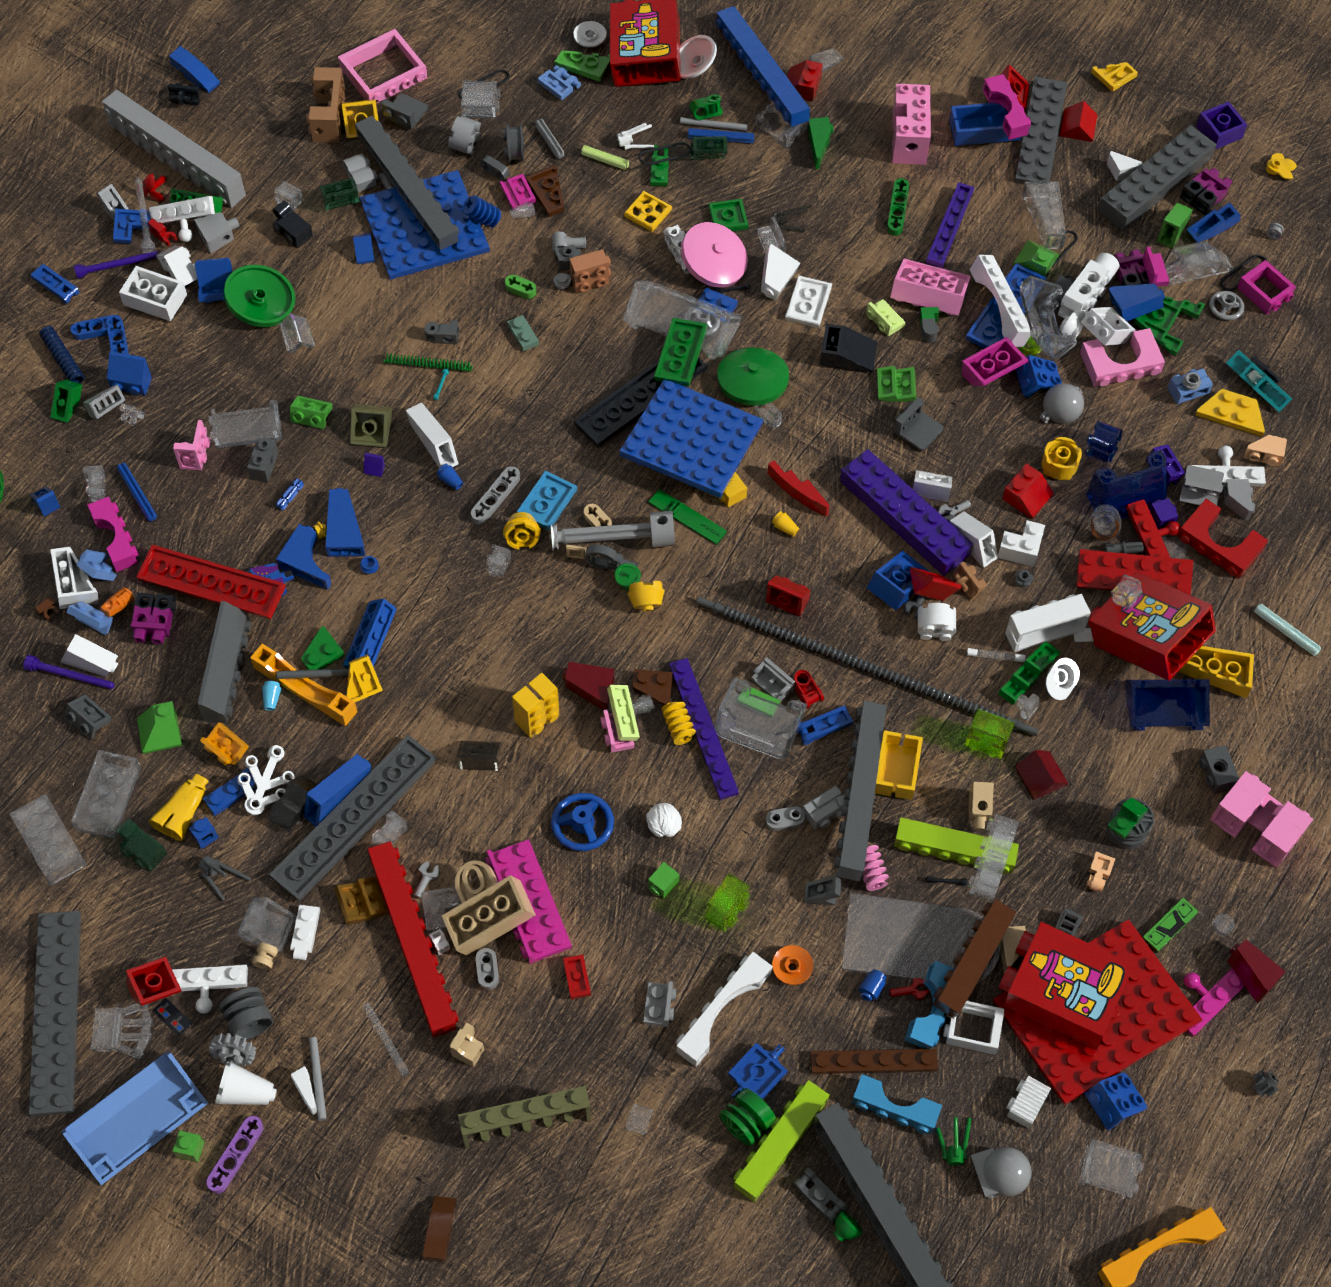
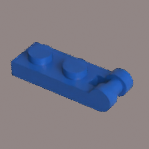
(54, 283)
(825, 724)
(228, 794)

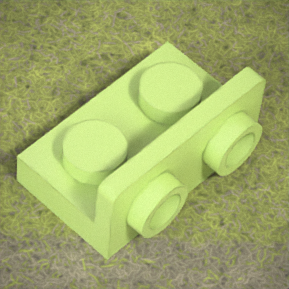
(885, 317)

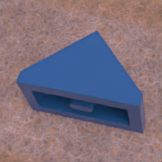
(363, 248)
(45, 500)

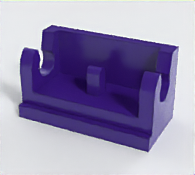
(1174, 468)

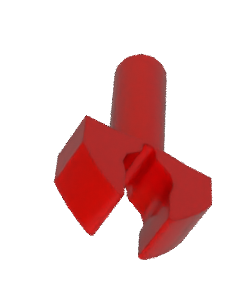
(919, 995)

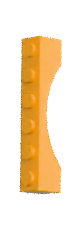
(326, 700)
(1198, 1230)

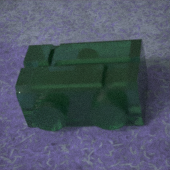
(708, 147)
(339, 193)

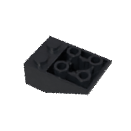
(847, 349)

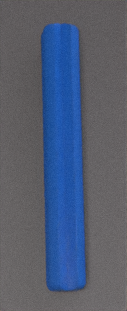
(732, 136)
(136, 492)

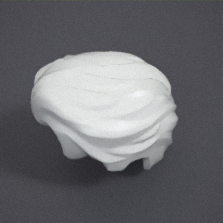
(664, 820)

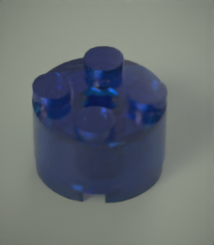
(1104, 442)

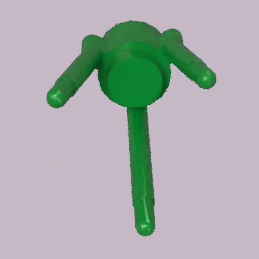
(954, 1154)

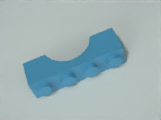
(923, 1031)
(920, 1115)

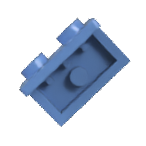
(90, 616)

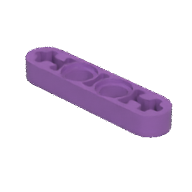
(233, 1153)

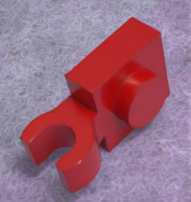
(160, 233)

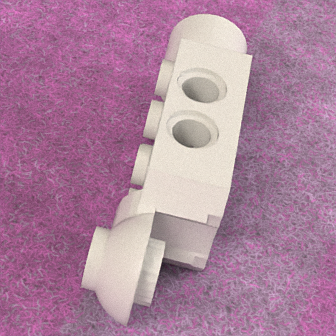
(1085, 291)

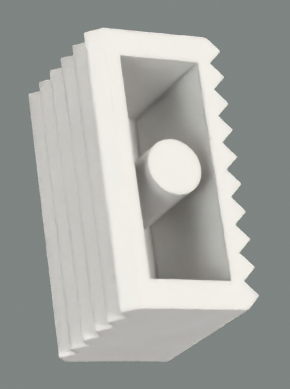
(1028, 1102)

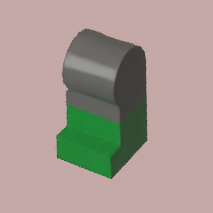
(928, 327)

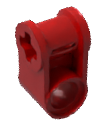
(809, 691)

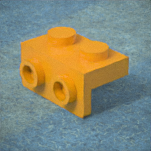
(225, 744)

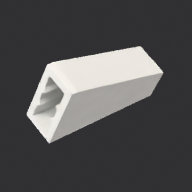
(432, 435)

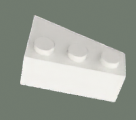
(70, 580)

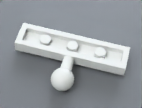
(181, 212)
(1255, 474)
(210, 978)

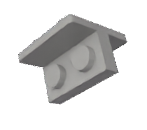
(1201, 485)

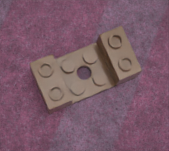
(330, 89)

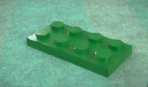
(681, 351)

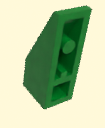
(819, 136)

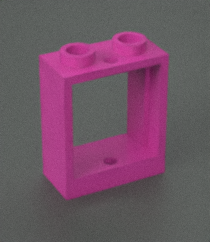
(1257, 296)

